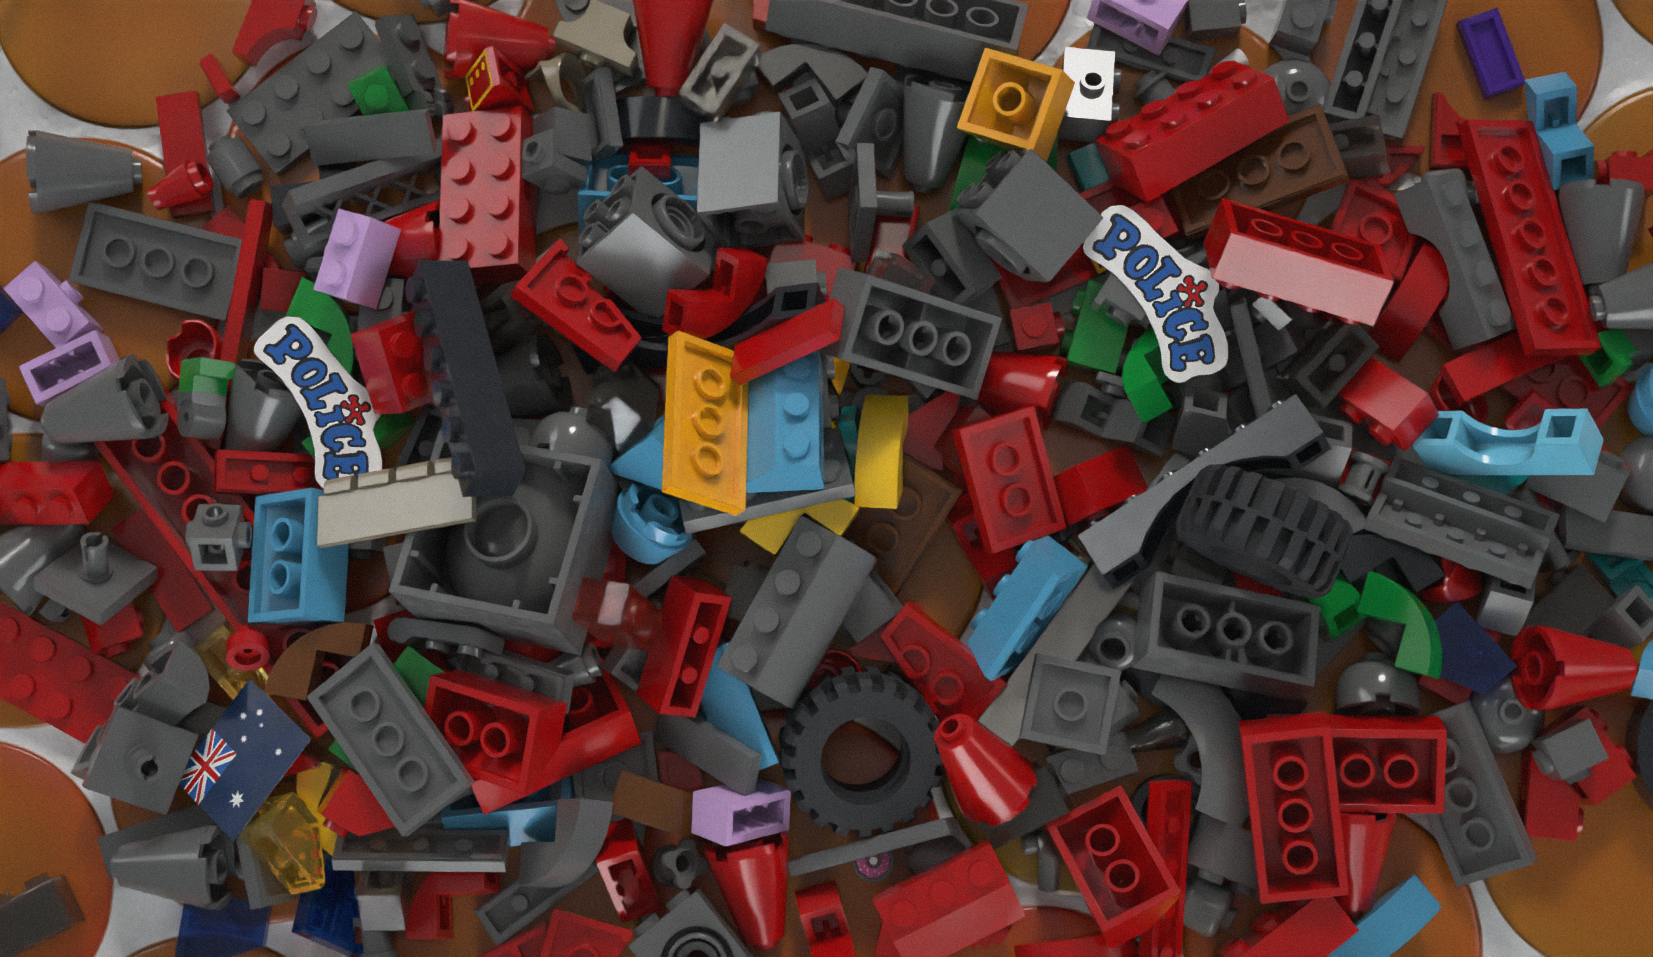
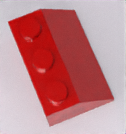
(496, 727)
(1114, 866)
(949, 904)

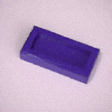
(1490, 53)

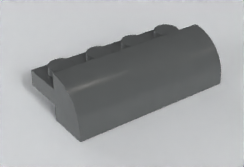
(1384, 62)
(1462, 522)
(797, 612)

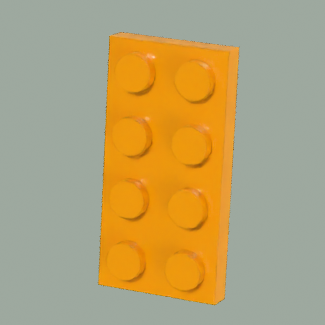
(704, 426)

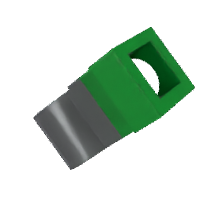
(1620, 351)
(203, 397)

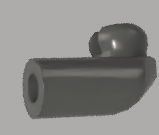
(1048, 859)

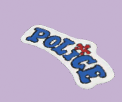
(1168, 287)
(331, 400)

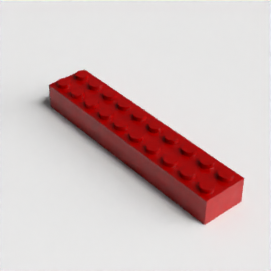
(169, 481)

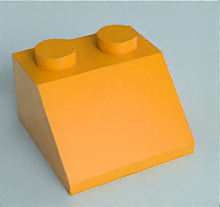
(1016, 103)

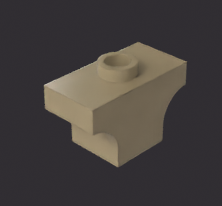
(600, 38)

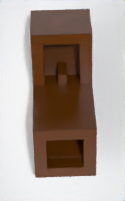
(300, 665)
(654, 804)

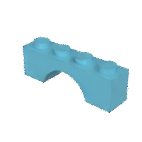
(1559, 445)

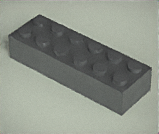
(918, 34)

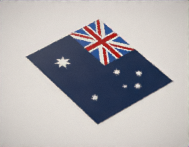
(242, 759)

